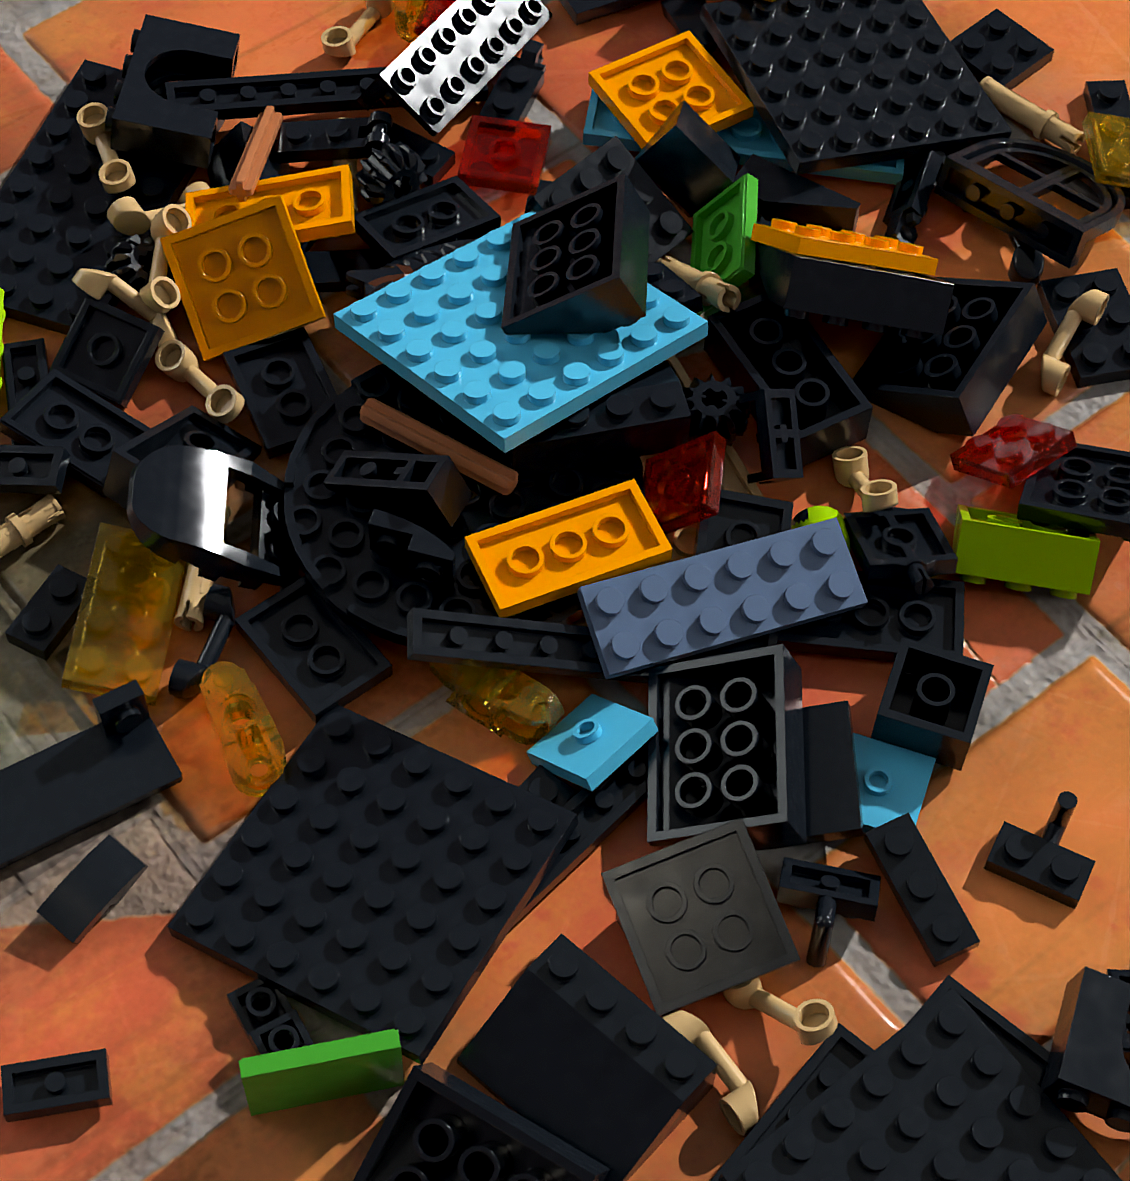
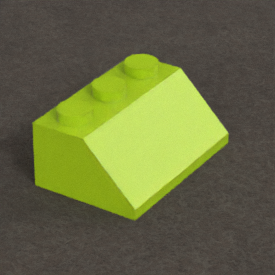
(1023, 553)

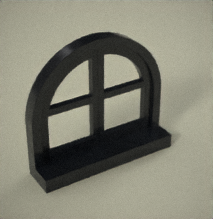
(1019, 209)

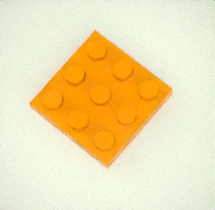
(654, 81)
(243, 277)

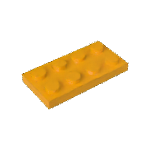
(316, 200)
(844, 246)
(567, 548)

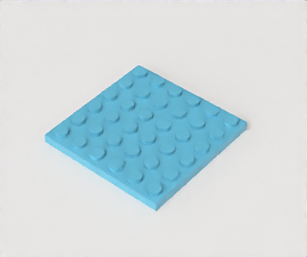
(448, 342)

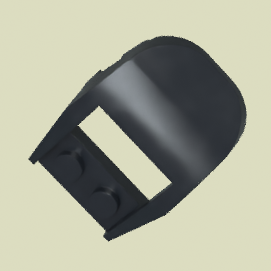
(180, 514)

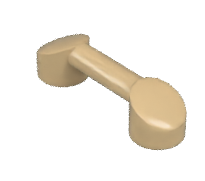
(341, 41)
(115, 173)
(130, 218)
(98, 282)
(161, 292)
(1085, 308)
(183, 366)
(852, 471)
(811, 1019)
(741, 1104)

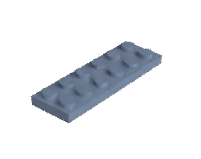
(721, 597)

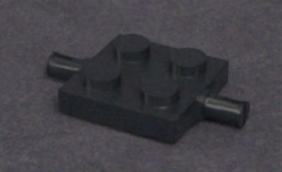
(901, 545)

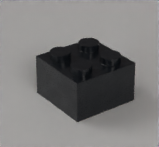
(932, 702)

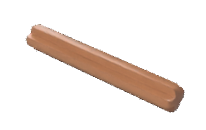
(255, 154)
(433, 442)

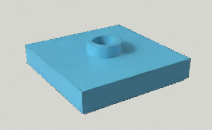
(592, 741)
(890, 780)

